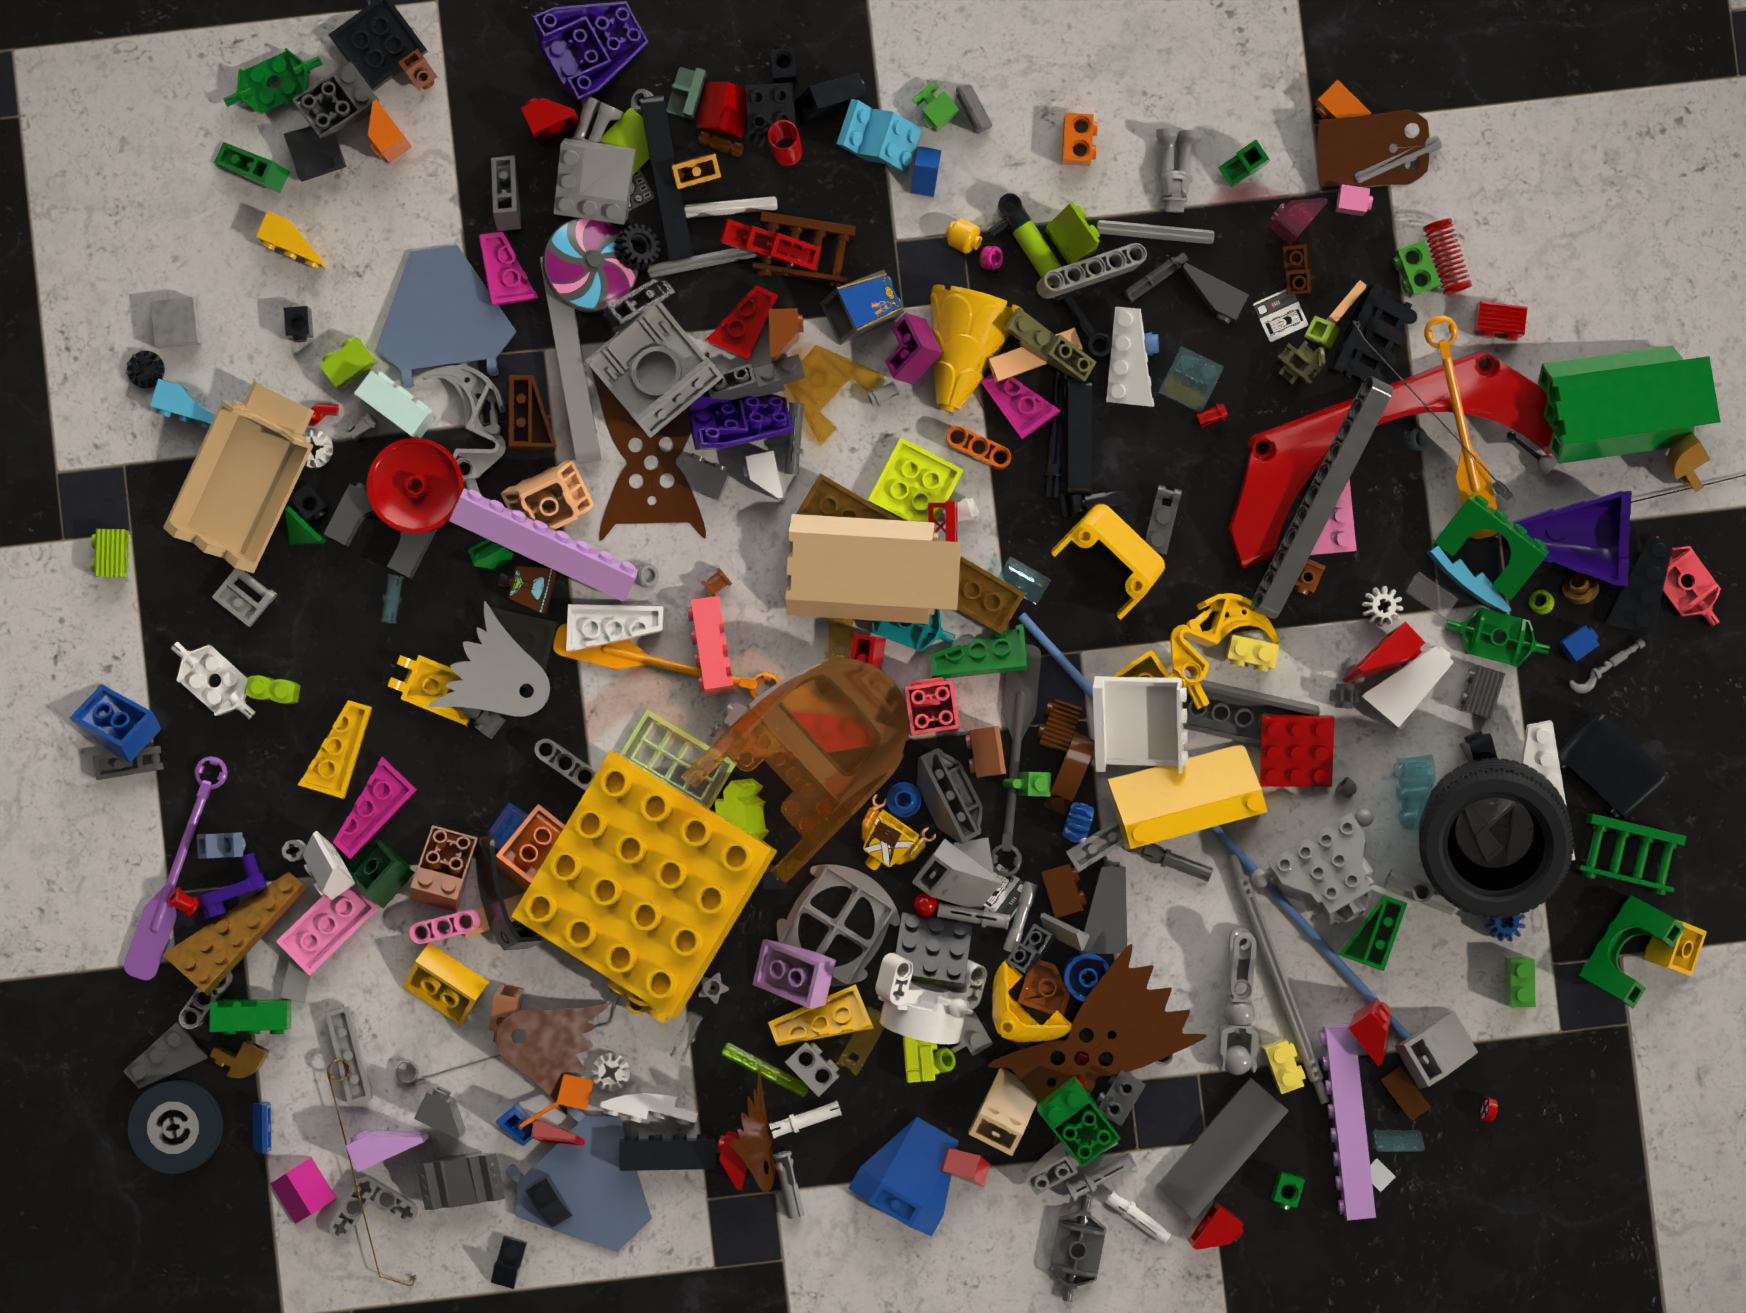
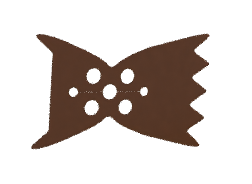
(631, 504)
(1116, 1004)

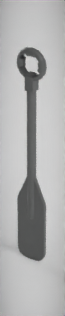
(1019, 712)

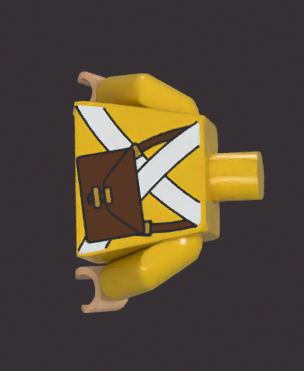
(889, 839)

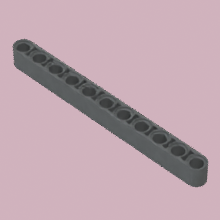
(1321, 497)

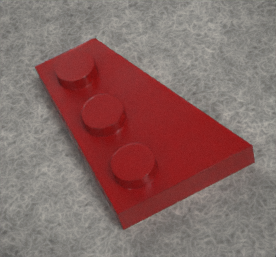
(745, 324)

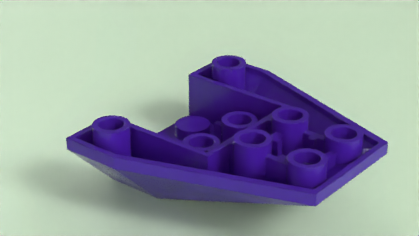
(588, 43)
(735, 422)

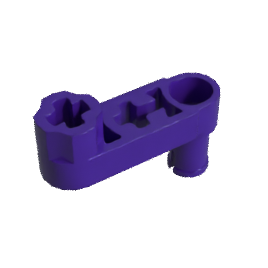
(213, 903)

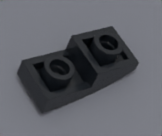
(1034, 946)

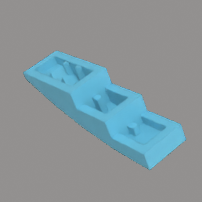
(1476, 586)

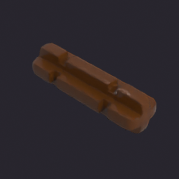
(720, 144)

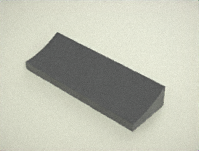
(1238, 711)
(1222, 1148)

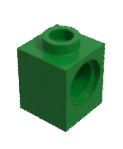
(1283, 1179)

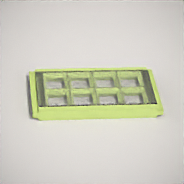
(670, 753)

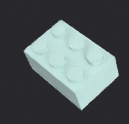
(395, 404)

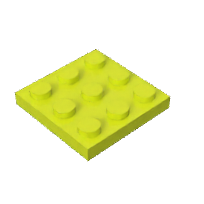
(912, 481)

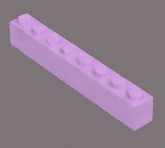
(543, 544)
(1348, 1122)

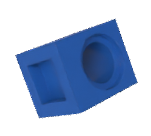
(1579, 643)

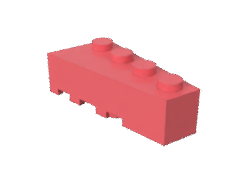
(712, 646)

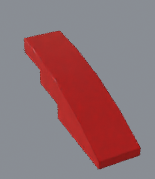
(770, 245)

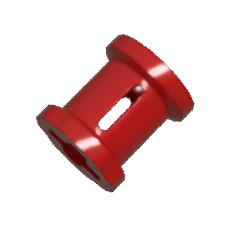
(183, 902)

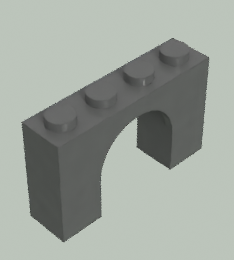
(354, 509)

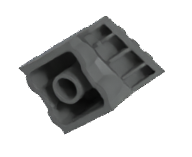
(460, 1180)

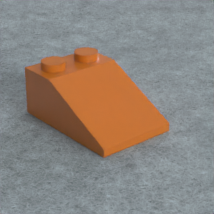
(528, 847)

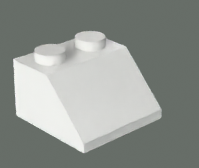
(326, 867)

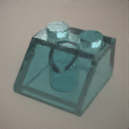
(1191, 379)

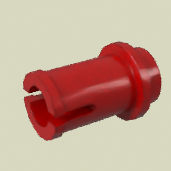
(1212, 415)

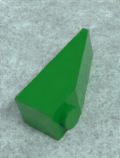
(252, 167)

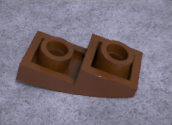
(1296, 269)
(1406, 1093)

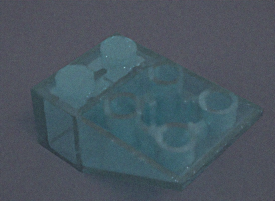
(1415, 781)

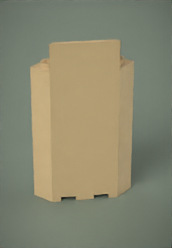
(242, 477)
(870, 569)

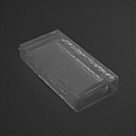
(1431, 595)

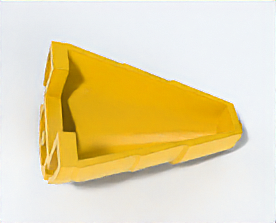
(969, 333)
(1013, 1020)

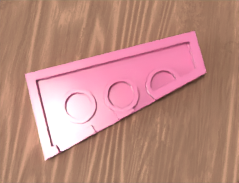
(1339, 530)

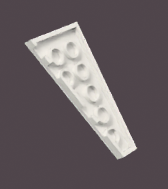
(1542, 755)

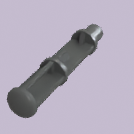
(1155, 277)

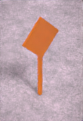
(573, 1093)

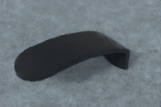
(493, 901)

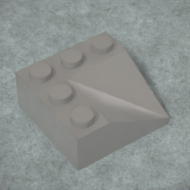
(594, 181)

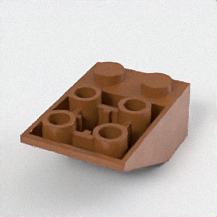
(443, 868)

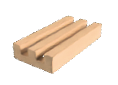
(1347, 302)

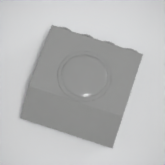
(654, 368)

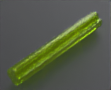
(766, 1070)

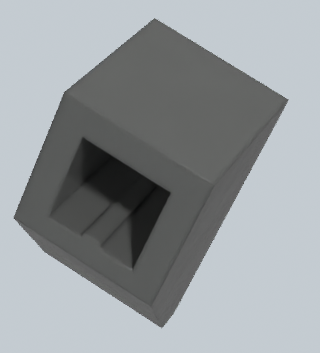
(706, 478)

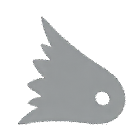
(496, 674)

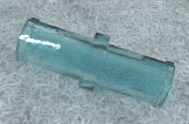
(392, 599)

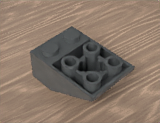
(336, 101)

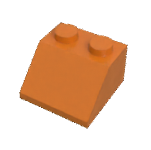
(386, 137)

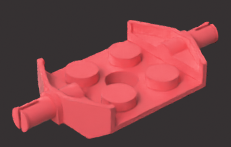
(1700, 595)

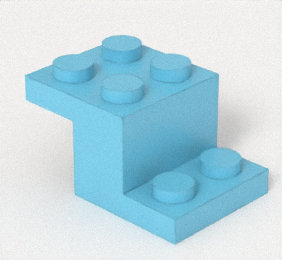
(879, 136)

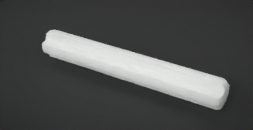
(730, 207)

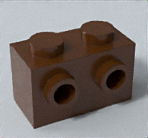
(1063, 890)

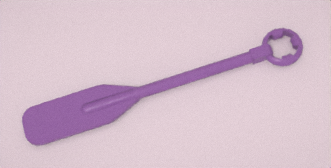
(158, 918)

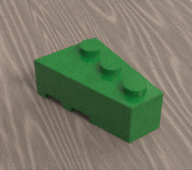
(1376, 935)

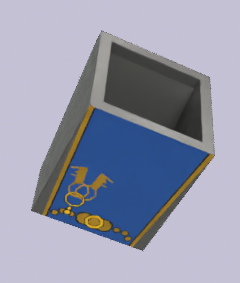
(862, 306)

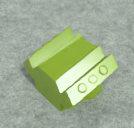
(743, 807)

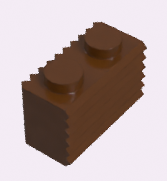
(1059, 725)

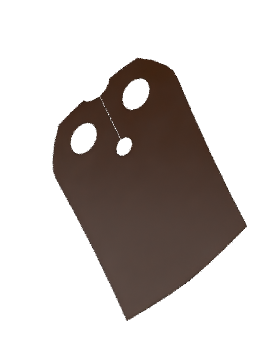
(1363, 141)

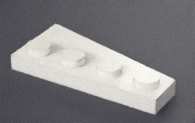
(606, 624)

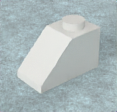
(764, 473)

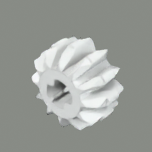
(1375, 601)

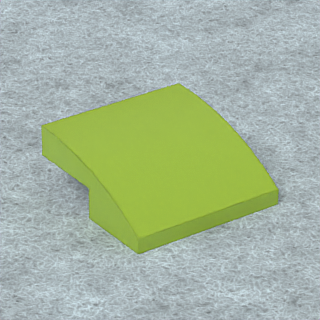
(629, 133)

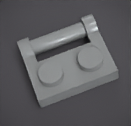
(241, 603)

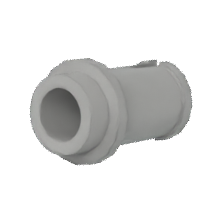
(883, 394)
(362, 426)
(1348, 665)

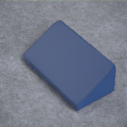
(262, 1127)

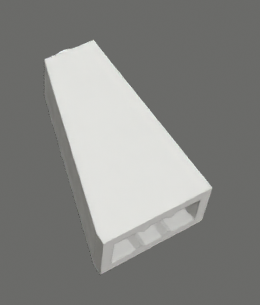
(1405, 688)

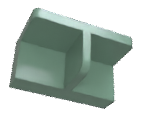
(686, 92)

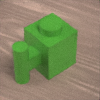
(938, 110)
(1030, 783)

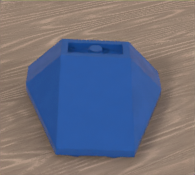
(907, 1176)

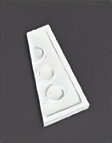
(1128, 367)

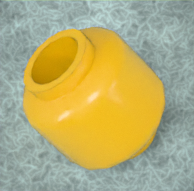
(963, 235)

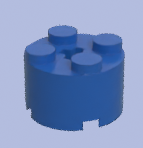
(1080, 965)

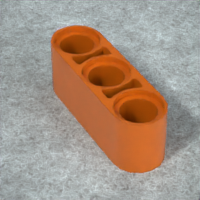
(966, 447)

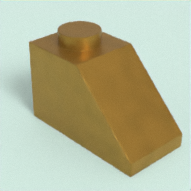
(695, 171)

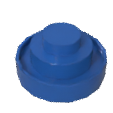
(903, 799)

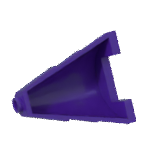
(1595, 536)

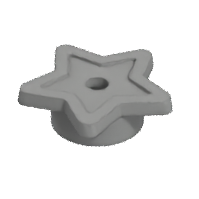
(719, 987)

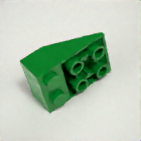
(1078, 1121)

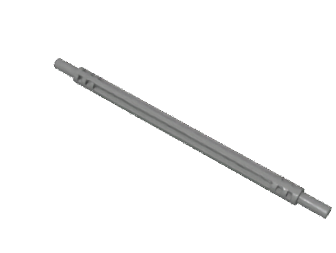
(1278, 977)

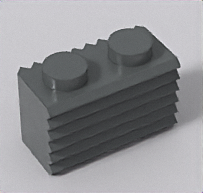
(1481, 691)

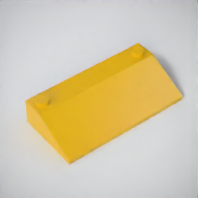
(1167, 804)

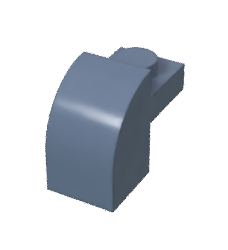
(220, 845)

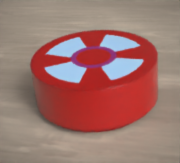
(1488, 1110)

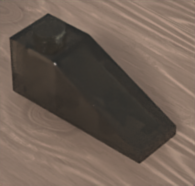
(627, 308)

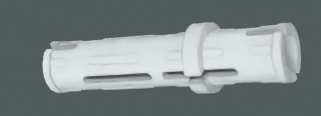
(805, 1119)
(1141, 1219)

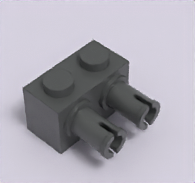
(1120, 1096)

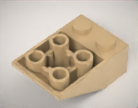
(1004, 1112)

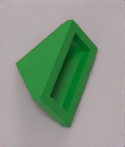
(300, 530)
(491, 555)

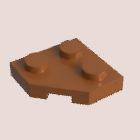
(1044, 989)

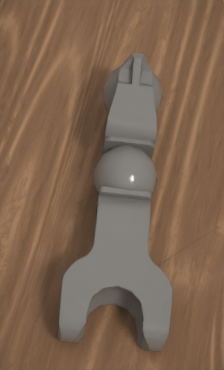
(1239, 1010)

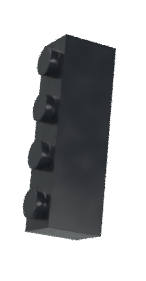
(667, 1153)

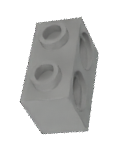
(808, 1072)

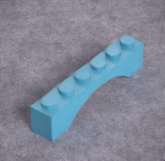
(176, 399)

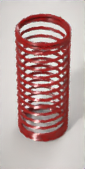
(782, 130)
(1437, 226)

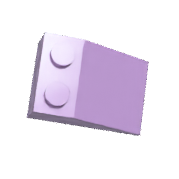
(794, 973)
(373, 1147)

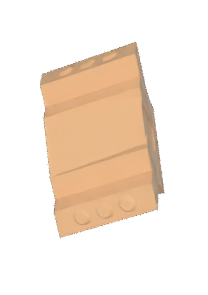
(552, 496)

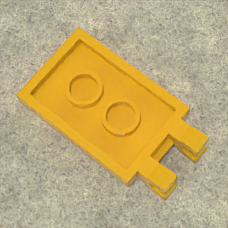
(427, 683)

